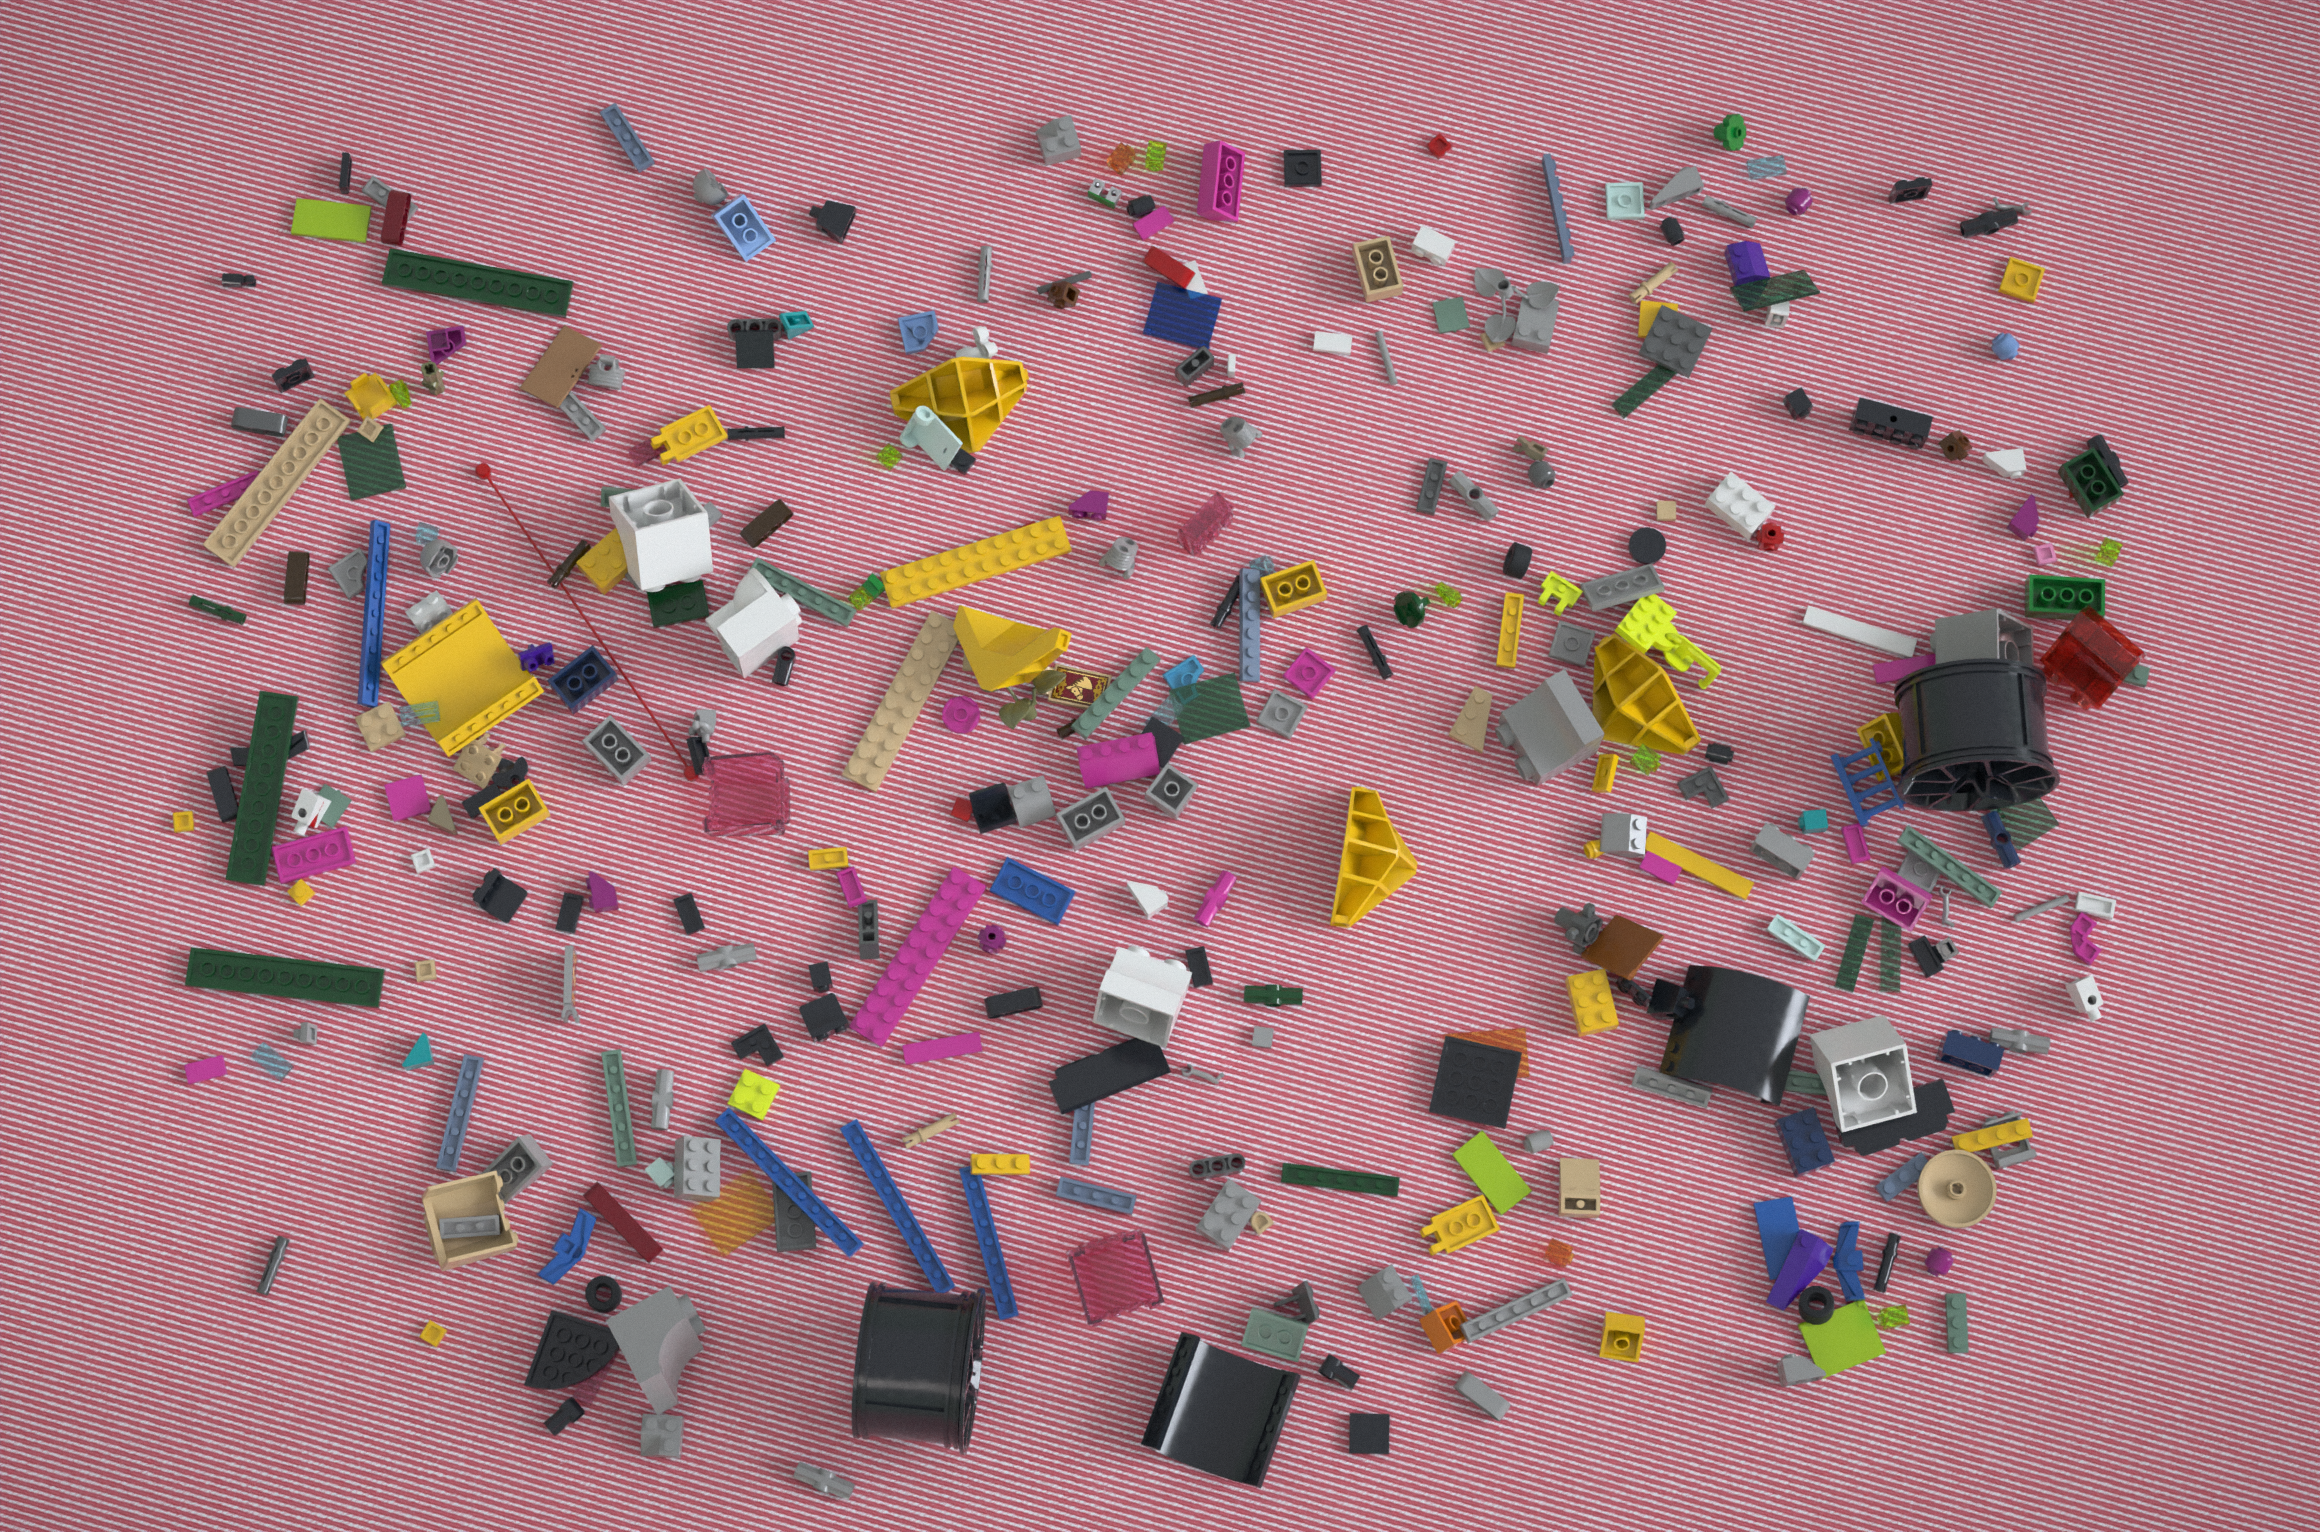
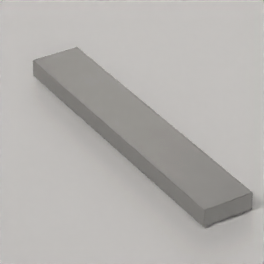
(1515, 1310)

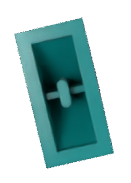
(795, 323)
(420, 1054)

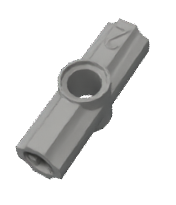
(1464, 487)
(726, 957)
(2020, 1041)
(662, 1099)
(824, 1480)

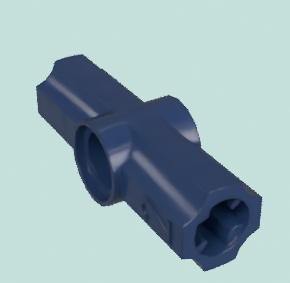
(1994, 829)

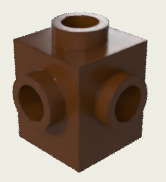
(1063, 295)
(1955, 446)

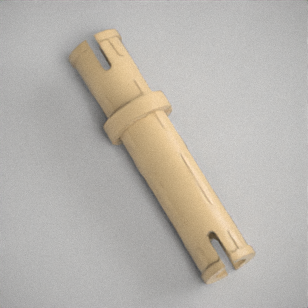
(1647, 287)
(923, 1134)

